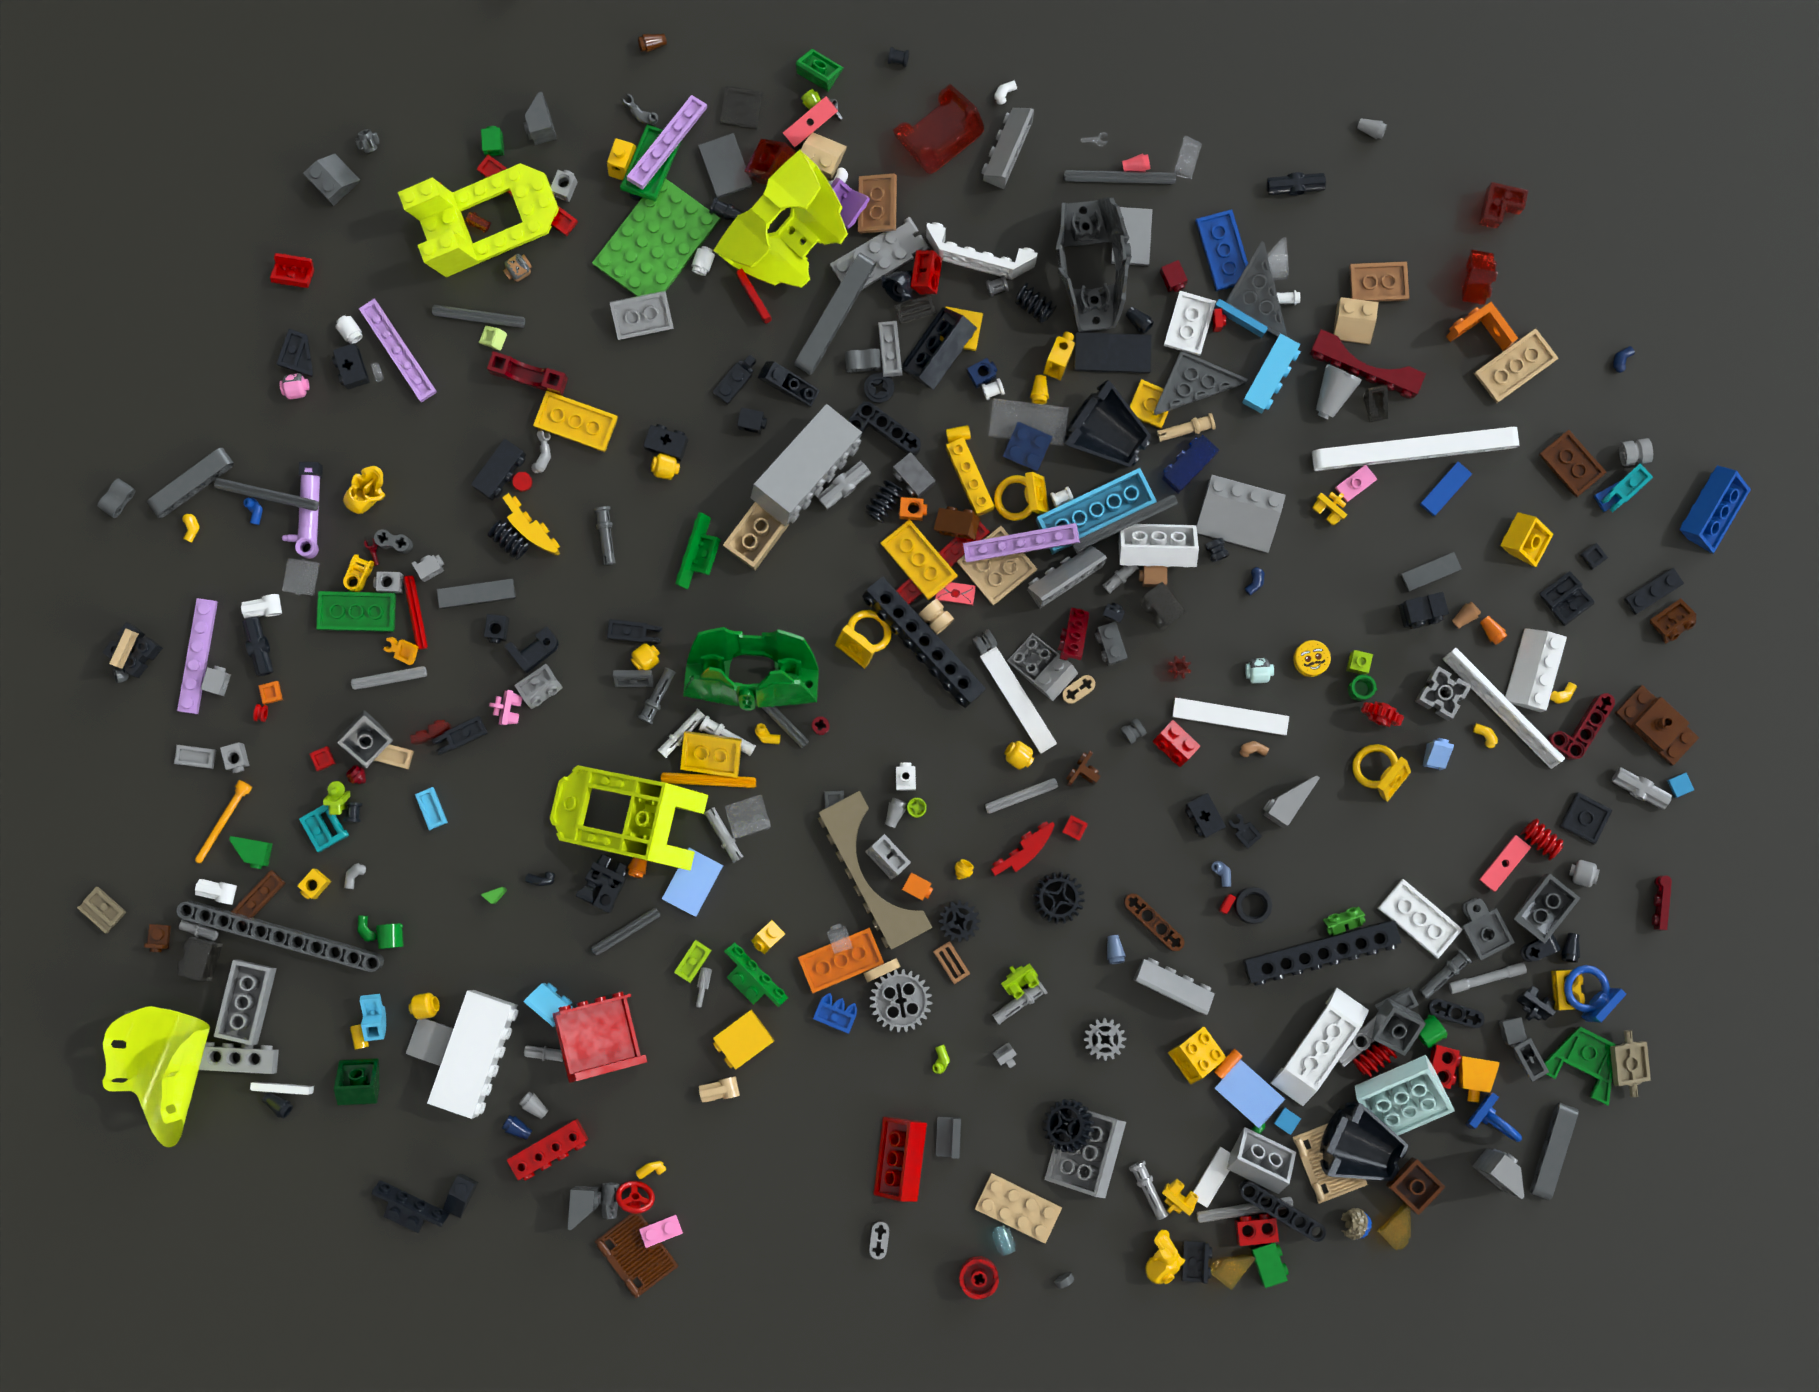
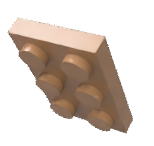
(881, 208)
(1379, 281)

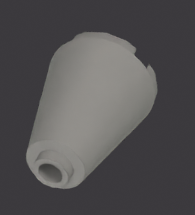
(1335, 390)

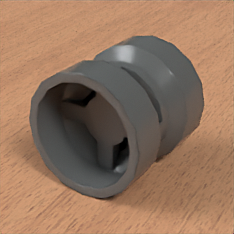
(984, 642)
(1133, 731)

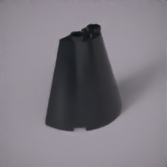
(1108, 427)
(1360, 1146)

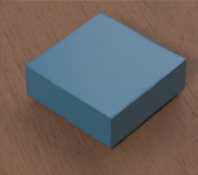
(1680, 785)
(1287, 1121)

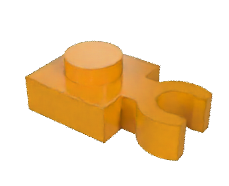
(403, 650)

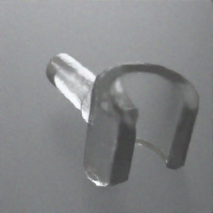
(1096, 139)

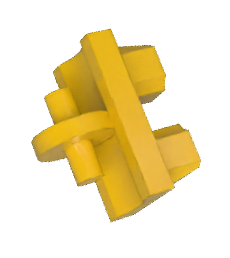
(1323, 502)
(1178, 1201)

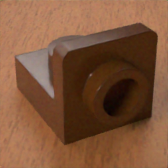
(158, 937)

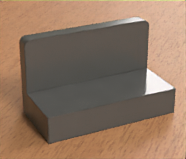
(948, 1137)

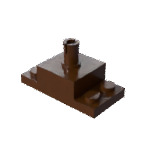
(1657, 724)

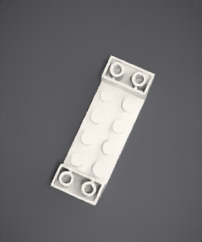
(978, 261)
(1321, 1047)

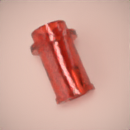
(478, 222)

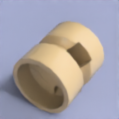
(936, 616)

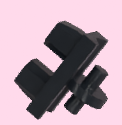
(1535, 1007)

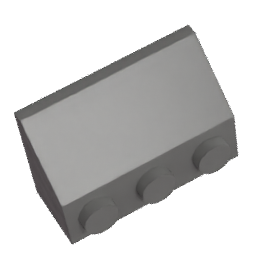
(1262, 1161)

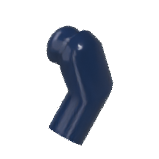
(1620, 359)
(1258, 581)

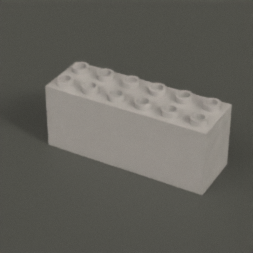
(806, 465)

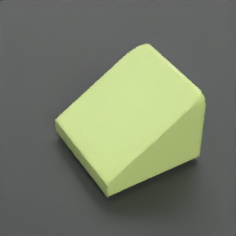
(493, 337)

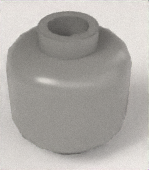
(1584, 873)

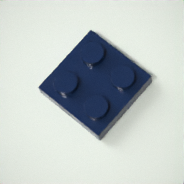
(1027, 446)

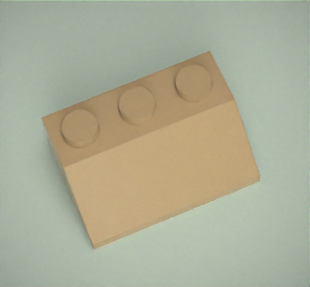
(754, 536)

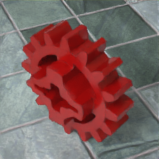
(1382, 714)

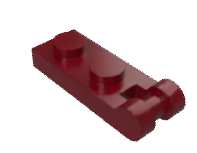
(1662, 902)

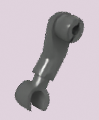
(641, 116)

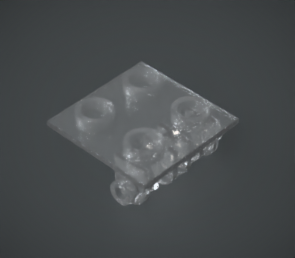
(747, 816)

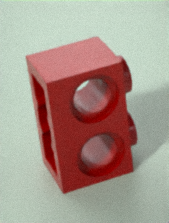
(926, 272)
(1449, 1067)
(1256, 1235)

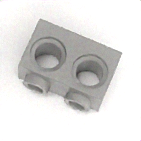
(887, 857)

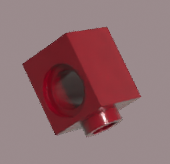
(1173, 276)

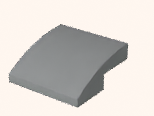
(429, 1041)

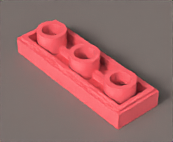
(801, 129)
(1512, 854)

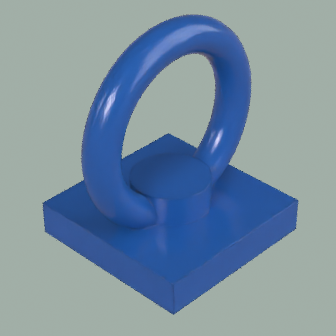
(1601, 1003)
(1487, 1114)

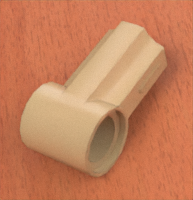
(724, 1089)

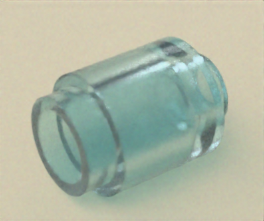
(1003, 1240)

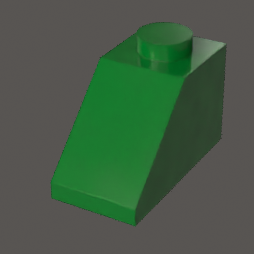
(252, 851)

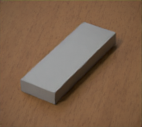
(890, 348)

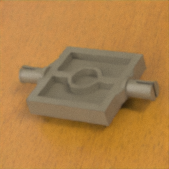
(1630, 1063)

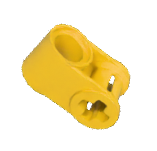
(357, 572)

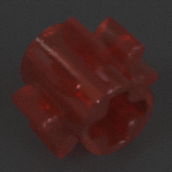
(1184, 665)

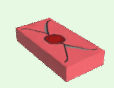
(957, 593)

